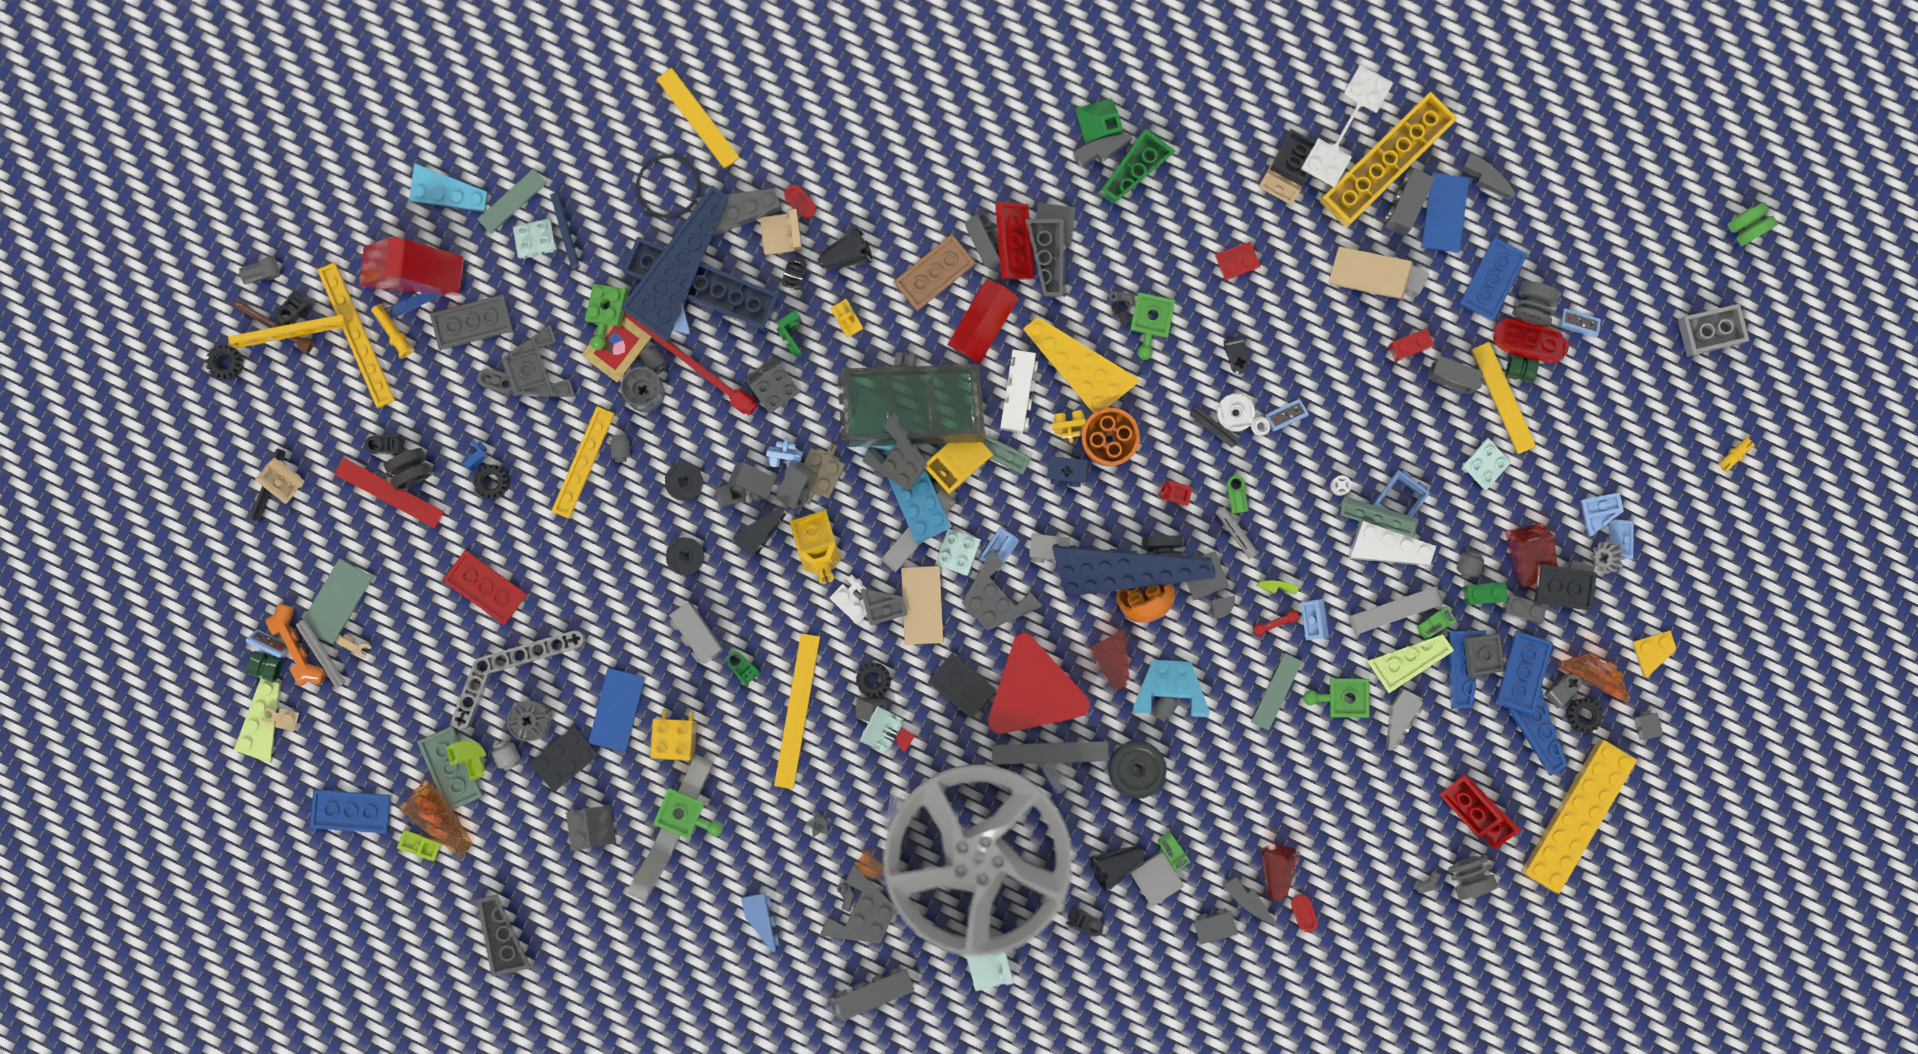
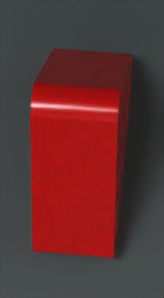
(410, 268)
(1034, 690)

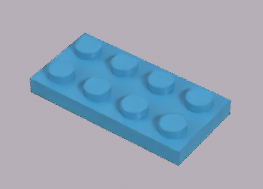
(922, 508)

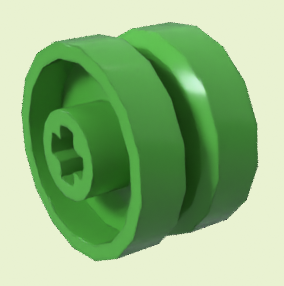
(1752, 223)

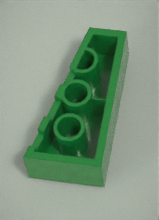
(1137, 163)

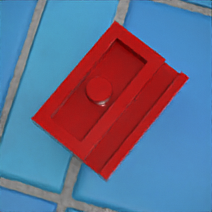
(1237, 261)

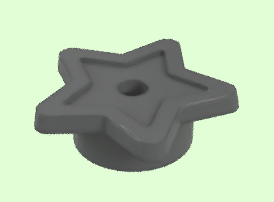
(814, 825)

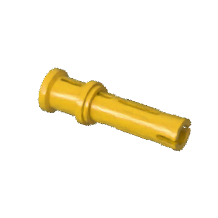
(396, 338)

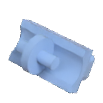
(784, 452)

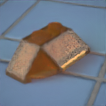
(1597, 673)

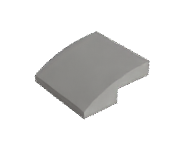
(1157, 879)

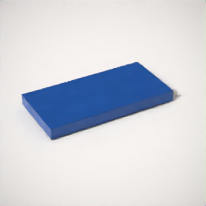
(1445, 213)
(1493, 279)
(1524, 673)
(616, 710)
(350, 811)

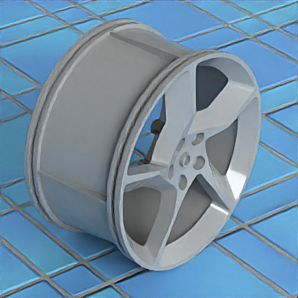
(978, 861)

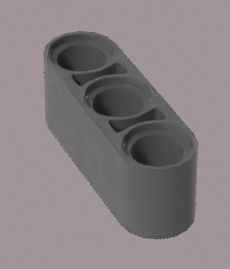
(984, 239)

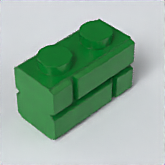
(1485, 593)

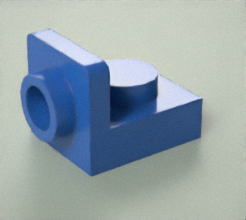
(475, 458)

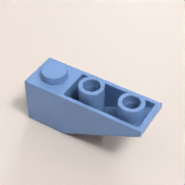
(757, 914)

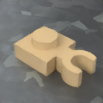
(283, 719)

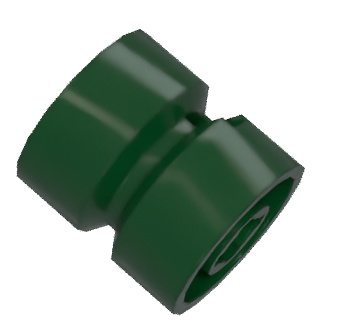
(1525, 369)
(260, 665)

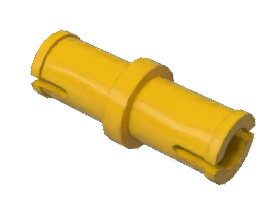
(1736, 454)

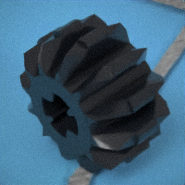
(794, 273)

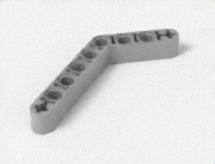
(511, 661)
(666, 840)

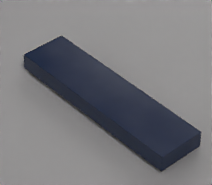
(565, 231)

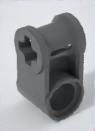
(1560, 691)

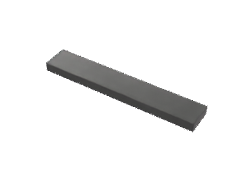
(1050, 753)

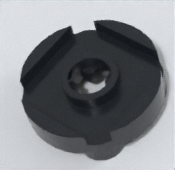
(673, 484)
(684, 545)

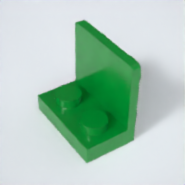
(791, 323)

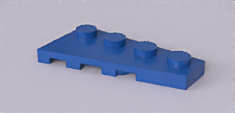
(1461, 686)
(1541, 736)

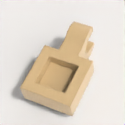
(348, 642)

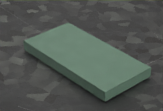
(337, 600)
(448, 779)

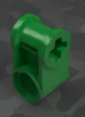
(743, 668)

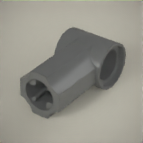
(265, 269)

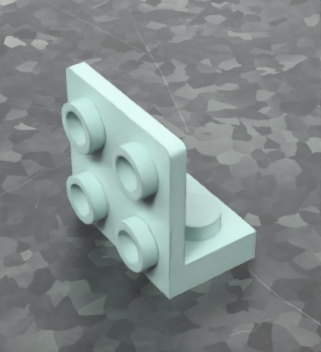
(989, 970)

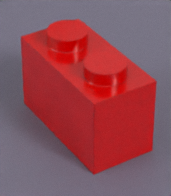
(1411, 345)

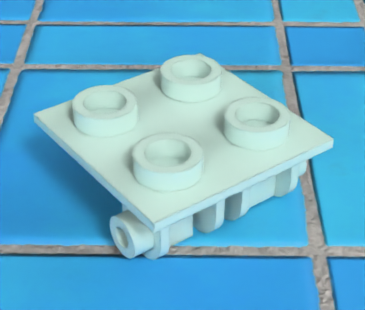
(534, 238)
(1486, 464)
(958, 552)
(880, 728)

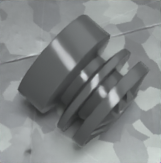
(1536, 303)
(645, 379)
(540, 718)
(1472, 876)

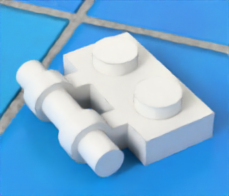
(848, 602)

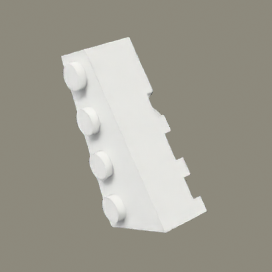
(1017, 392)
(1384, 545)

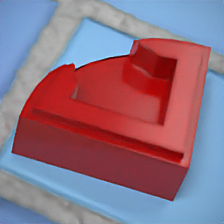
(904, 738)

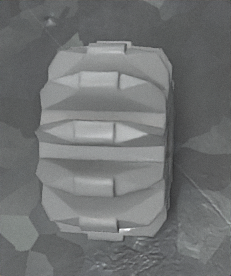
(1602, 552)

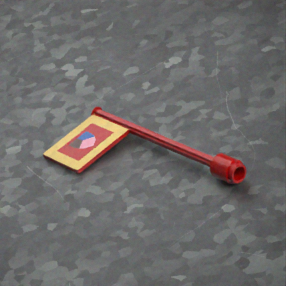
(627, 342)

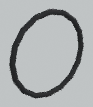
(668, 215)

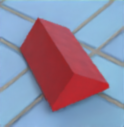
(983, 321)
(1479, 812)

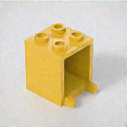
(673, 738)

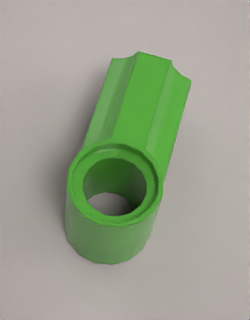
(1237, 497)

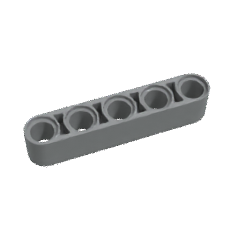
(906, 544)
(1396, 610)

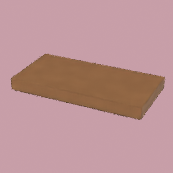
(934, 272)

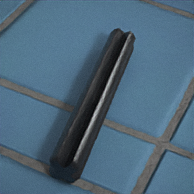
(264, 494)

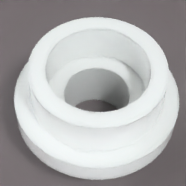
(1266, 426)

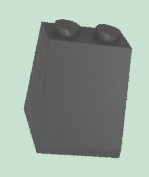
(590, 827)

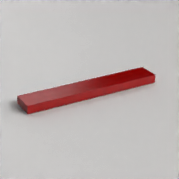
(384, 490)

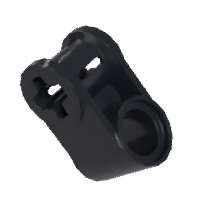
(294, 307)
(1236, 351)
(388, 444)
(1084, 921)

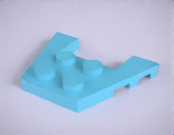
(1171, 680)

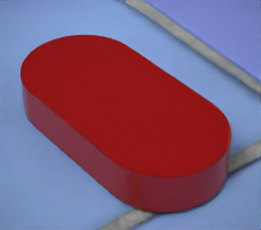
(800, 201)
(1304, 913)

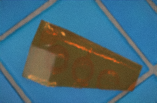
(433, 814)

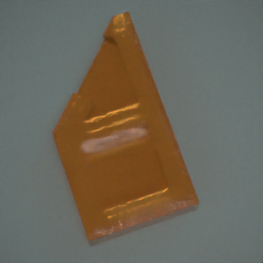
(870, 866)

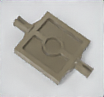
(827, 470)

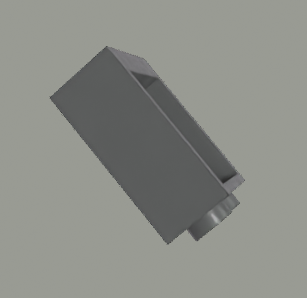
(1455, 375)

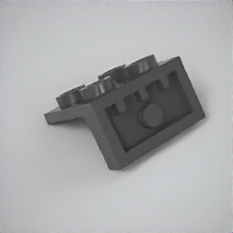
(772, 385)

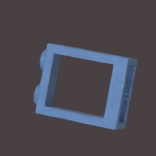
(1406, 479)

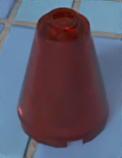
(1279, 869)

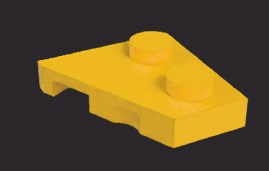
(1653, 651)

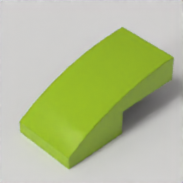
(1272, 586)
(418, 845)

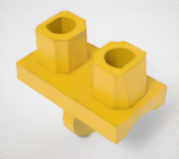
(846, 318)
(1069, 429)

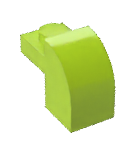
(470, 754)

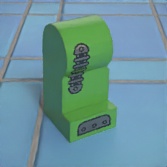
(1436, 623)
(1173, 851)

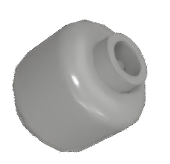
(506, 755)

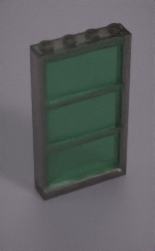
(930, 401)

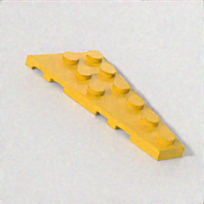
(1088, 373)

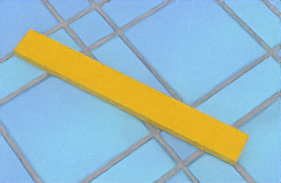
(356, 335)
(797, 711)

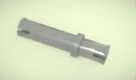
(1232, 526)

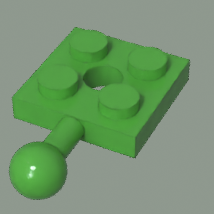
(612, 316)
(1158, 327)
(1338, 706)
(692, 810)

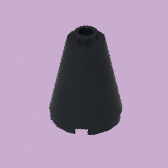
(846, 252)
(1115, 865)

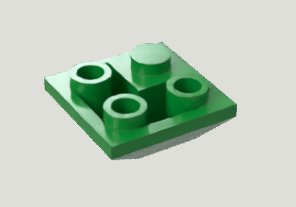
(1099, 120)

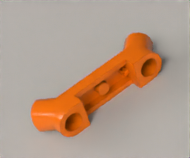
(279, 625)

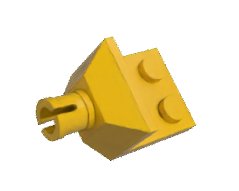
(816, 544)

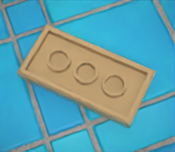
(1370, 272)
(923, 605)

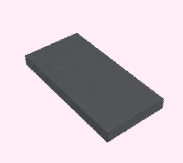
(471, 322)

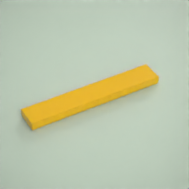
(698, 118)
(288, 331)
(1503, 398)
(583, 462)

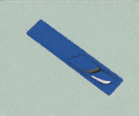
(407, 305)

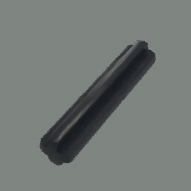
(1214, 427)

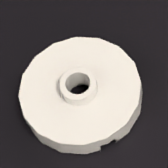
(1242, 405)

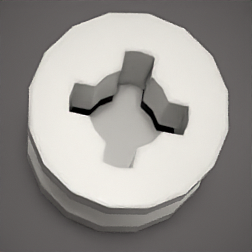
(1343, 483)

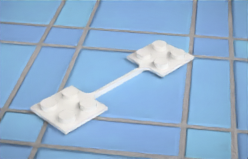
(1327, 160)

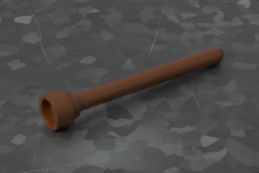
(304, 344)

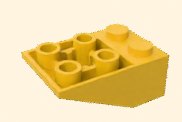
(957, 463)

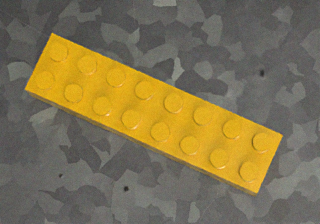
(1388, 159)
(1578, 816)

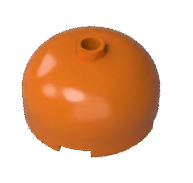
(1111, 423)
(1146, 606)

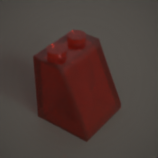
(1528, 549)
(1112, 660)

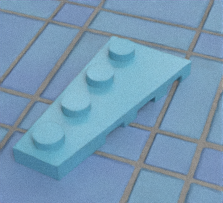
(441, 190)

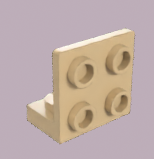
(1280, 186)
(781, 233)

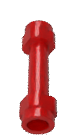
(1290, 617)

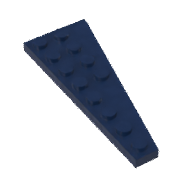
(666, 285)
(1099, 570)

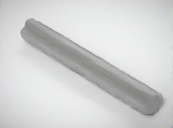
(320, 653)

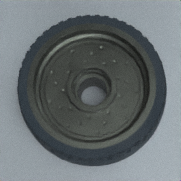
(1152, 773)

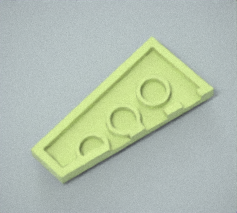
(1402, 665)
(256, 735)

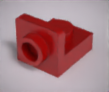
(1176, 492)

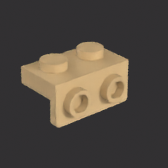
(279, 480)

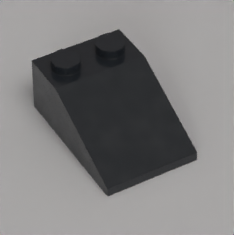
(756, 535)

